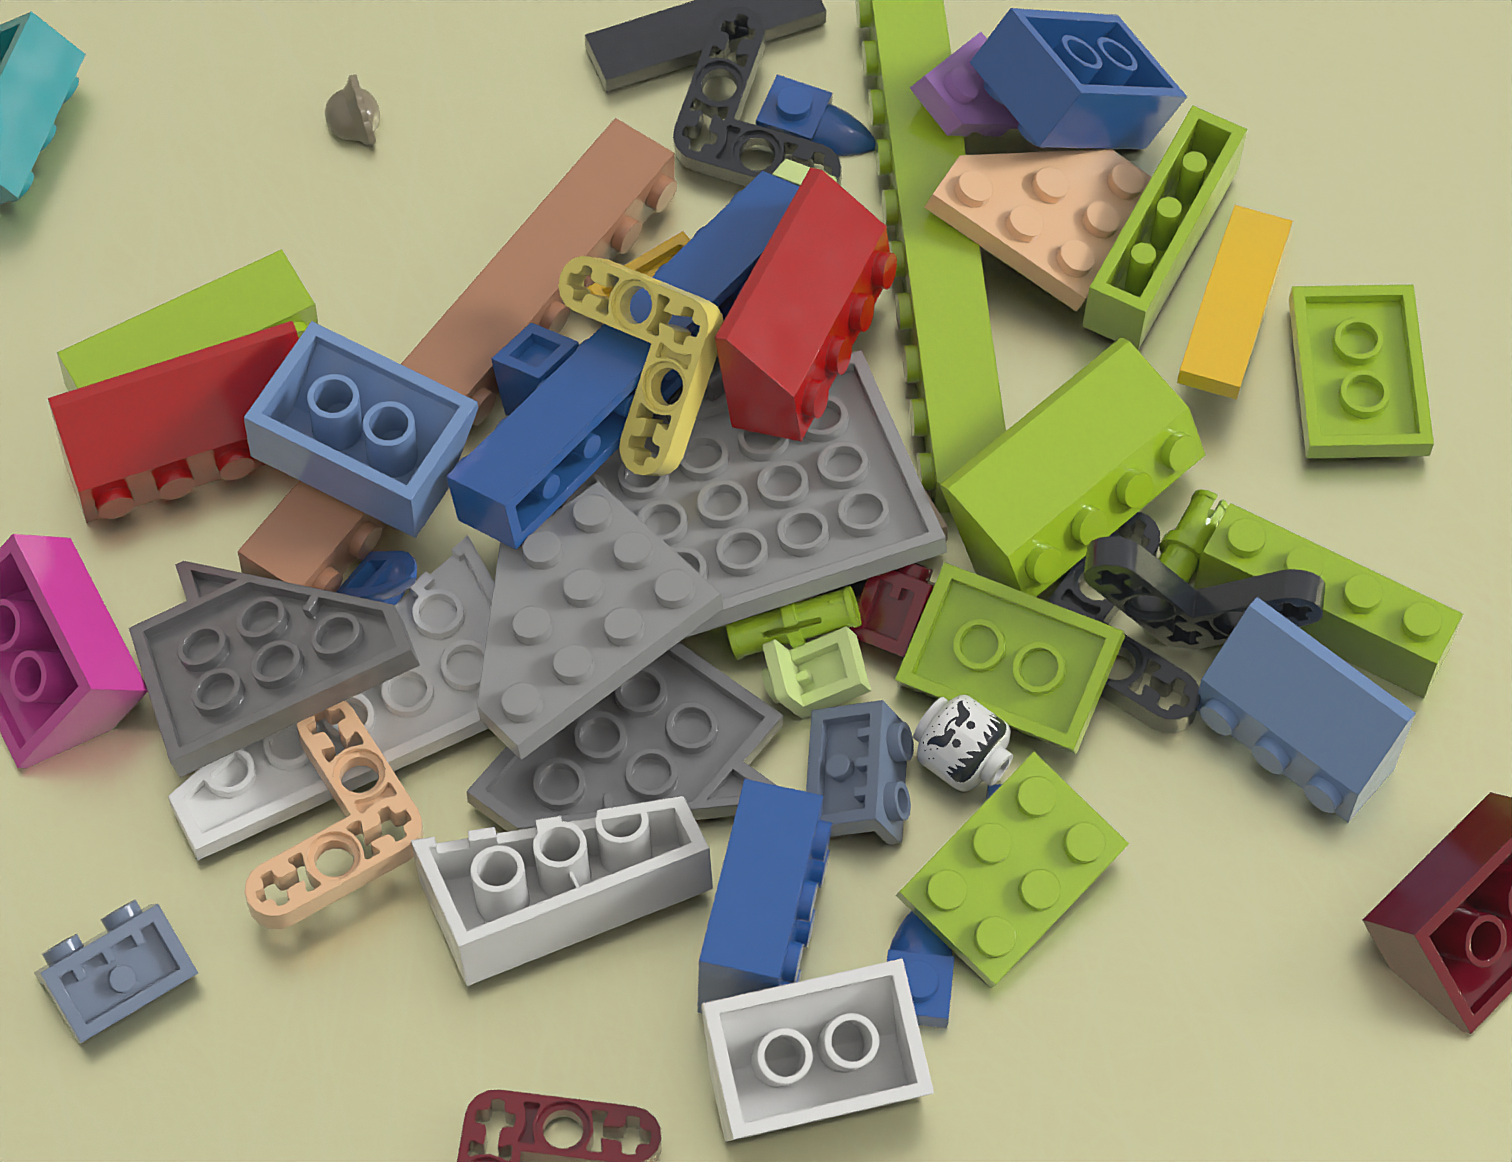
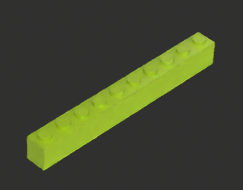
(939, 266)

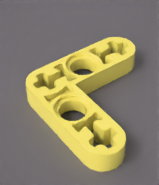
(670, 349)

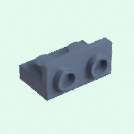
(861, 768)
(115, 970)

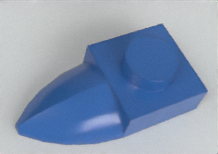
(810, 115)
(382, 577)
(927, 968)

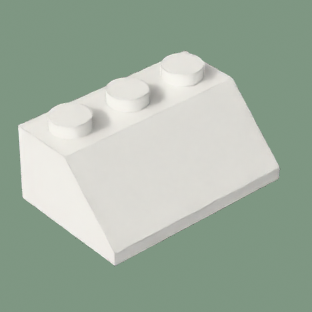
(814, 1050)

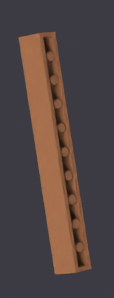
(588, 213)

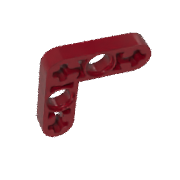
(533, 1112)

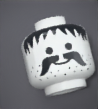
(963, 743)

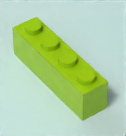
(1164, 227)
(219, 311)
(1364, 613)

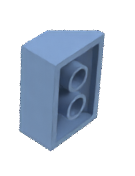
(360, 428)
(1304, 711)

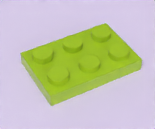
(1360, 371)
(1012, 655)
(1012, 870)

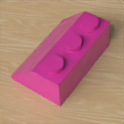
(59, 652)

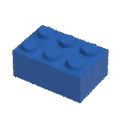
(1076, 80)
(765, 893)

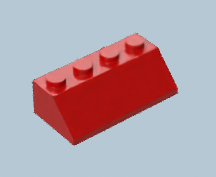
(803, 309)
(166, 424)

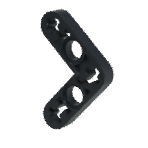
(731, 135)
(1187, 616)
(1164, 674)

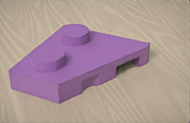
(957, 97)

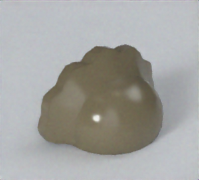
(353, 113)

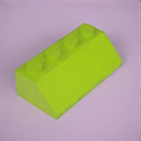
(1072, 470)

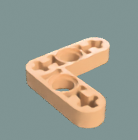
(363, 816)

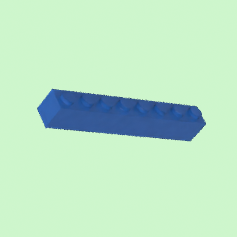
(581, 408)

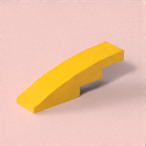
(1234, 302)

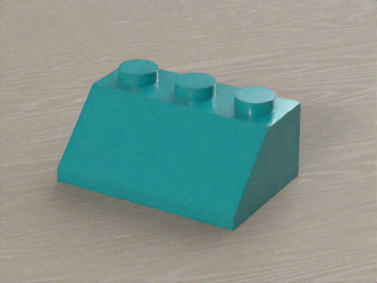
(35, 82)

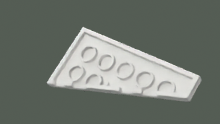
(404, 717)

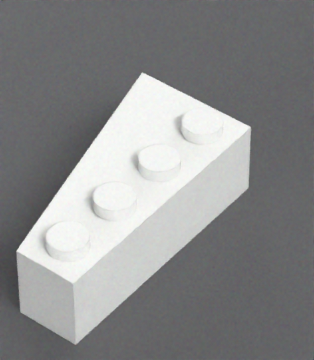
(559, 882)

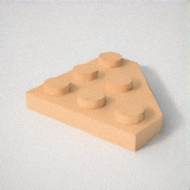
(1043, 211)

